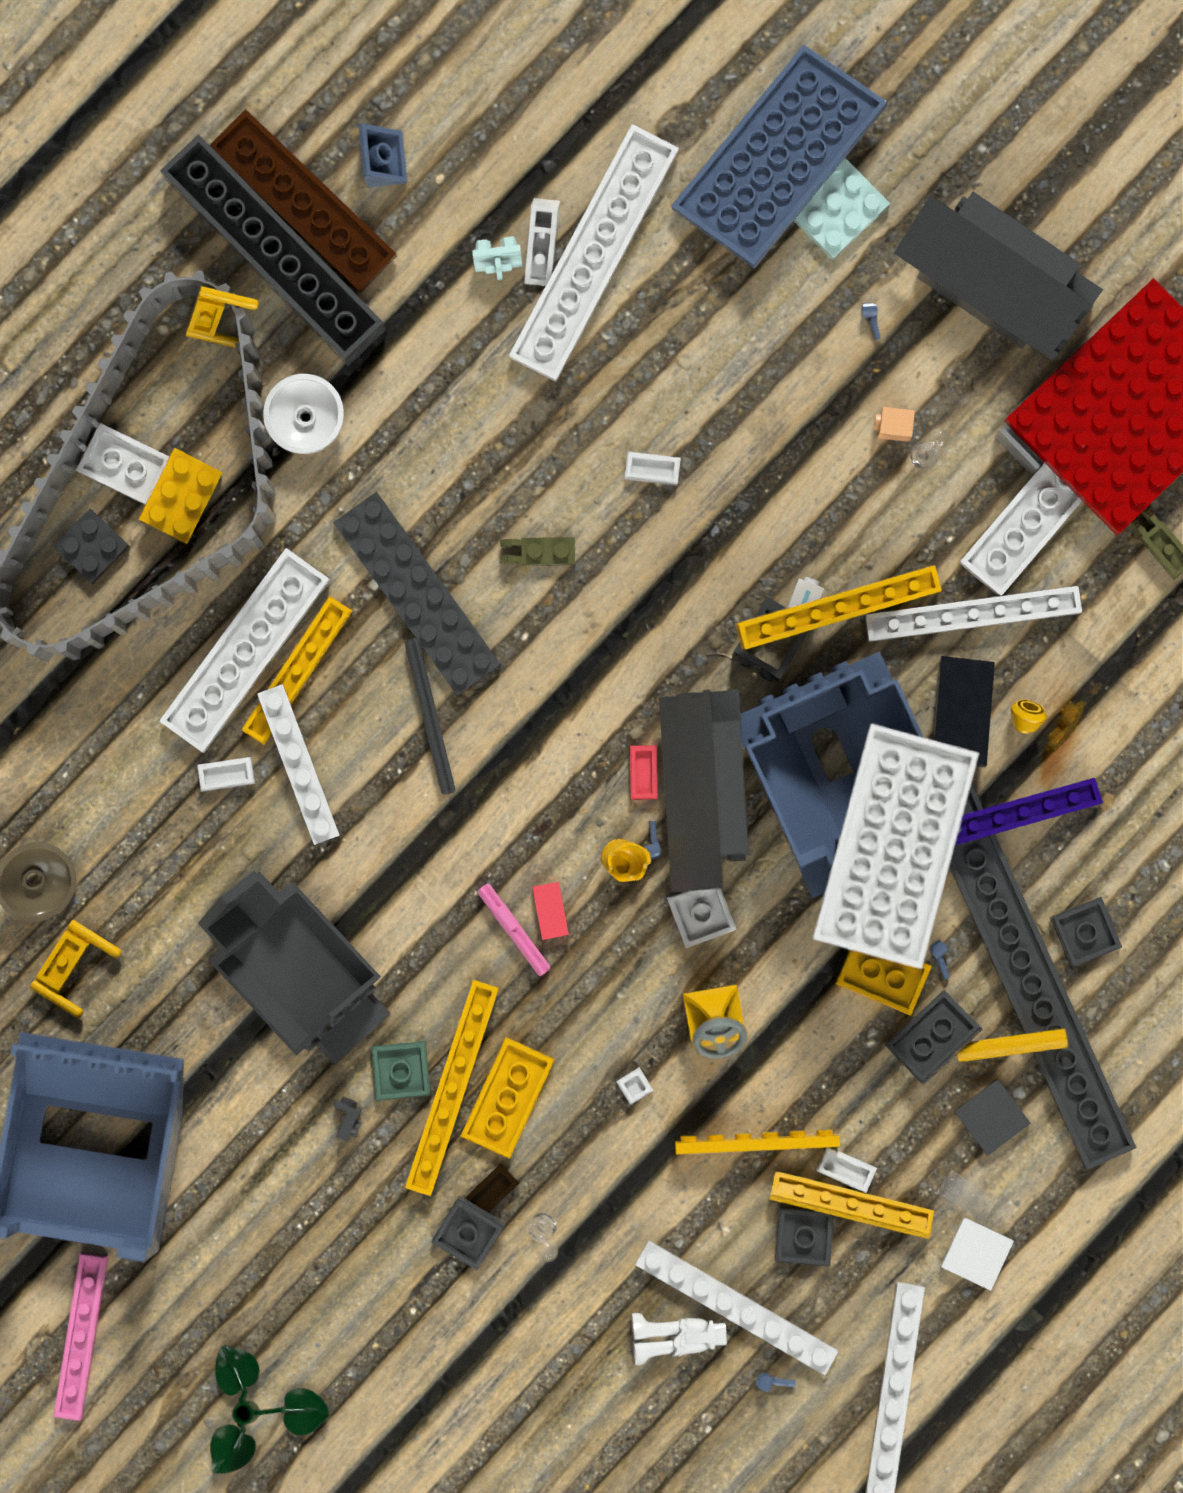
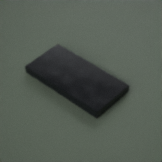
(964, 705)

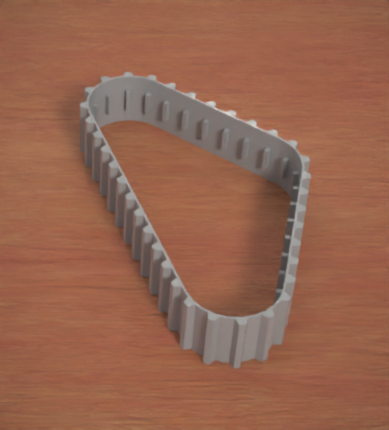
(75, 444)

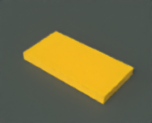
(507, 1097)

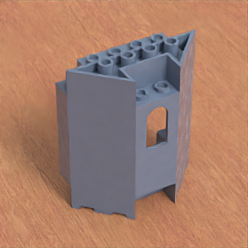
(782, 754)

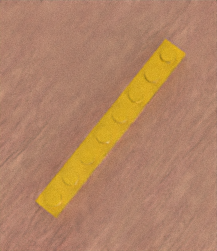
(838, 607)
(452, 1087)

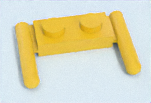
(208, 312)
(63, 962)

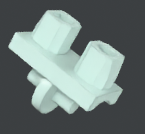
(497, 259)

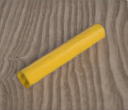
(1014, 1045)

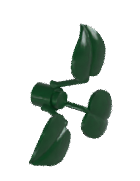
(230, 1445)

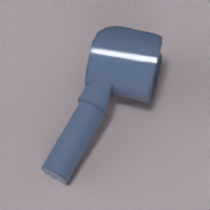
(870, 310)
(654, 848)
(937, 950)
(766, 1380)

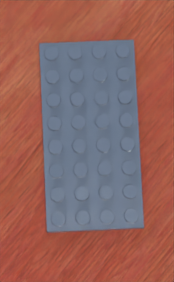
(779, 156)

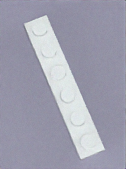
(298, 764)

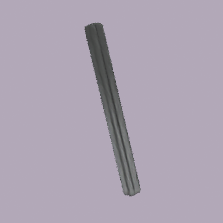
(430, 716)

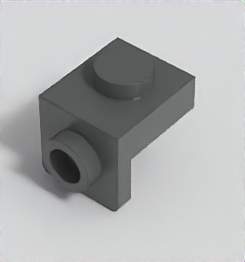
(350, 1124)

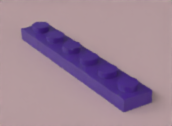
(1028, 810)

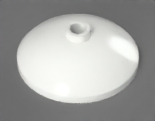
(300, 396)

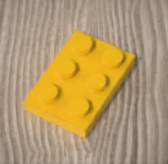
(180, 495)

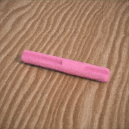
(513, 929)

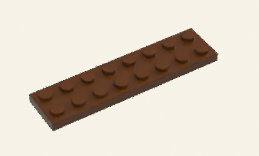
(303, 201)

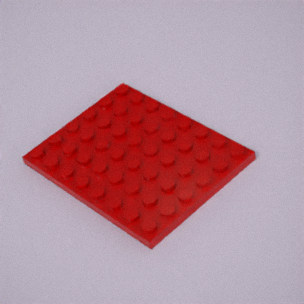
(1115, 411)

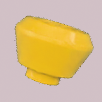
(1027, 716)

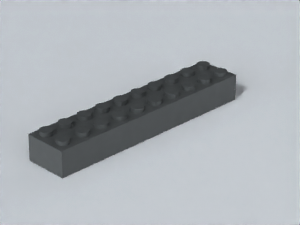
(273, 250)

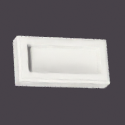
(652, 468)
(226, 774)
(846, 1169)

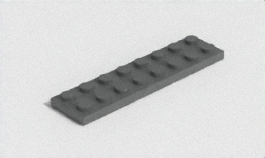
(417, 593)

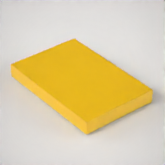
(883, 980)

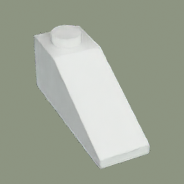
(541, 241)

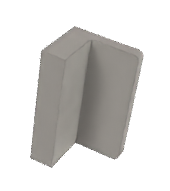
(1019, 449)

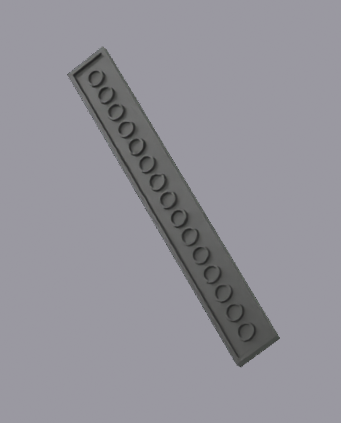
(1038, 996)

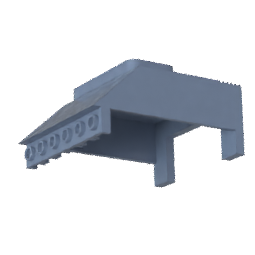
(82, 1191)

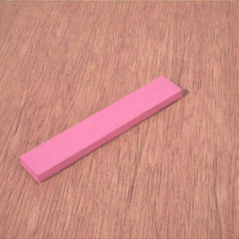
(80, 1336)

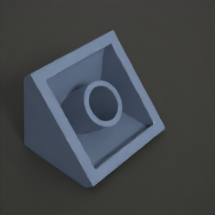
(382, 156)

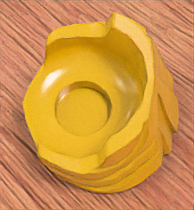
(625, 860)

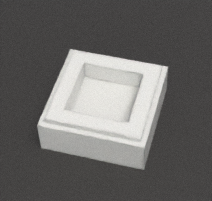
(634, 1085)

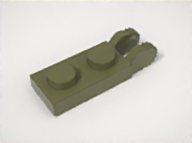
(1160, 543)
(541, 551)

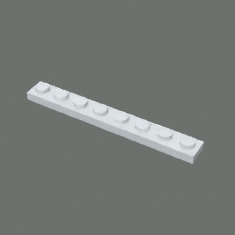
(973, 613)
(736, 1307)
(895, 1388)

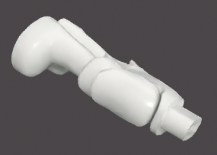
(688, 1337)

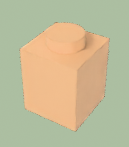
(894, 424)

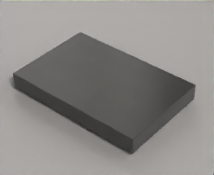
(933, 1037)

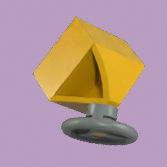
(715, 1019)

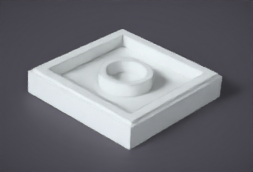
(701, 915)
(976, 1253)

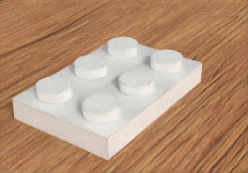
(122, 463)

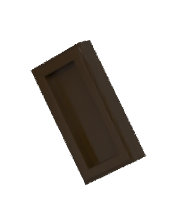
(493, 1189)

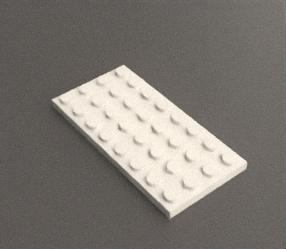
(895, 846)

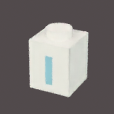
(805, 591)

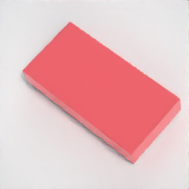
(643, 772)
(550, 910)

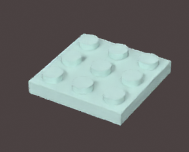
(841, 209)

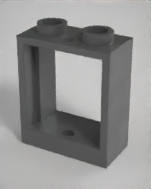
(766, 671)

